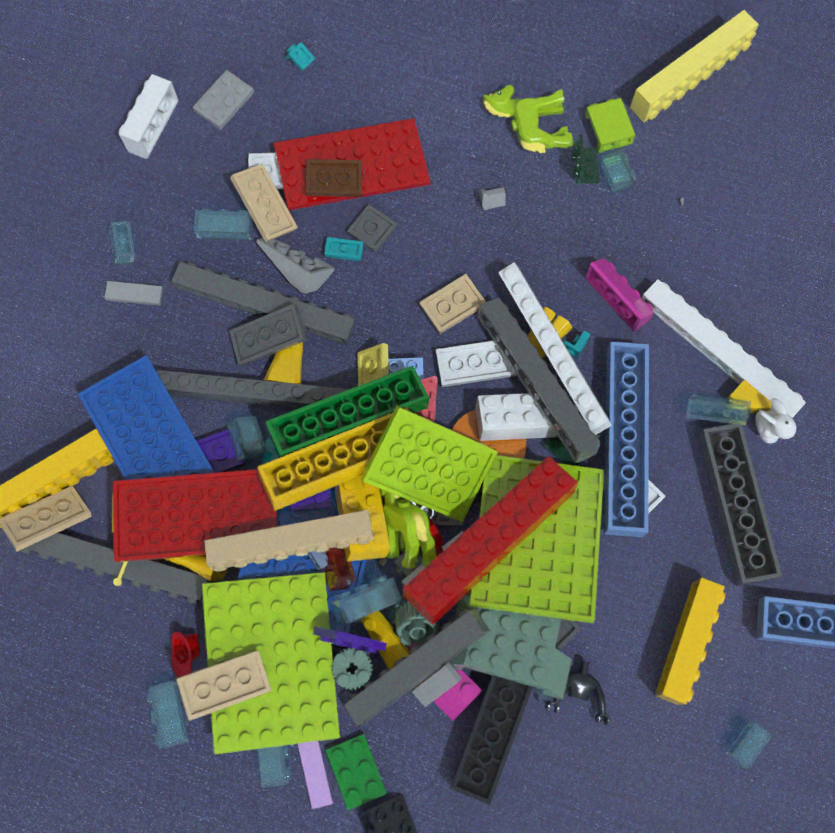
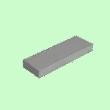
(133, 293)
(437, 684)

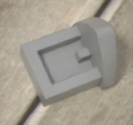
(492, 198)

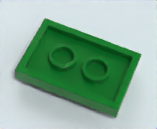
(356, 771)

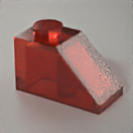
(339, 571)

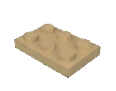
(452, 304)

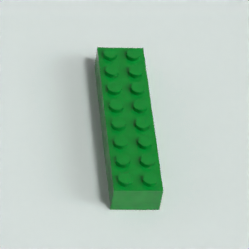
(347, 411)

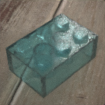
(365, 600)

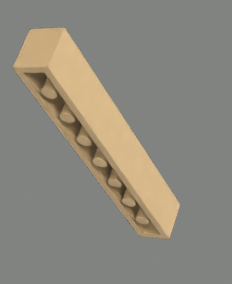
(289, 540)

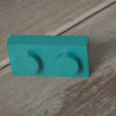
(344, 249)

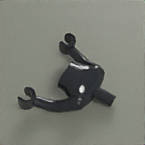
(581, 687)

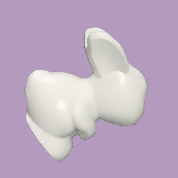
(775, 423)

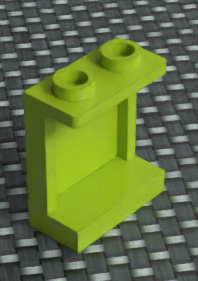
(610, 124)

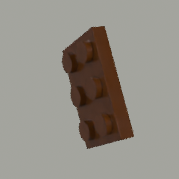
(334, 178)

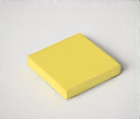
(373, 363)

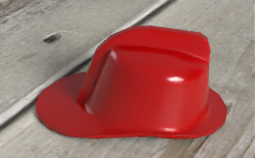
(184, 651)

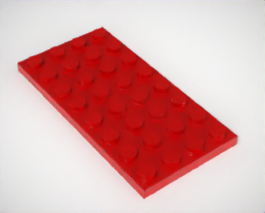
(388, 153)
(180, 512)

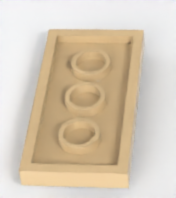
(263, 202)
(44, 518)
(223, 685)

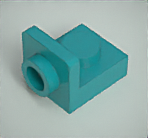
(300, 56)
(578, 344)

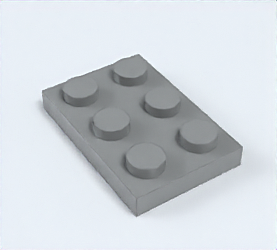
(223, 99)

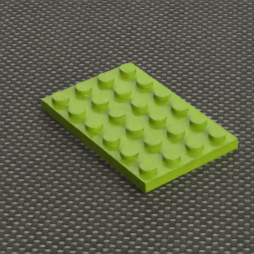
(428, 464)

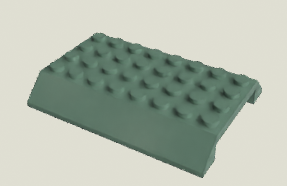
(517, 649)

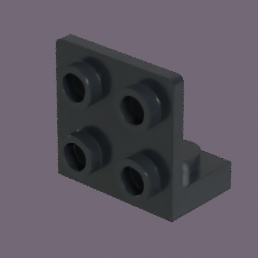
(388, 817)

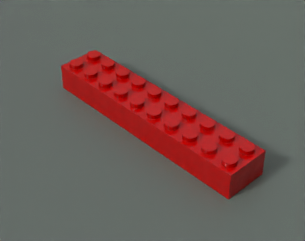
(489, 540)

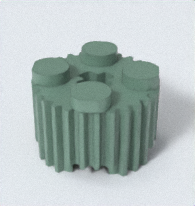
(413, 626)
(343, 662)

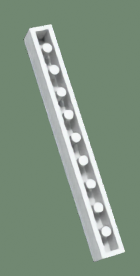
(718, 347)
(555, 349)

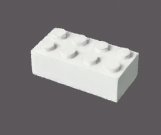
(148, 116)
(510, 418)

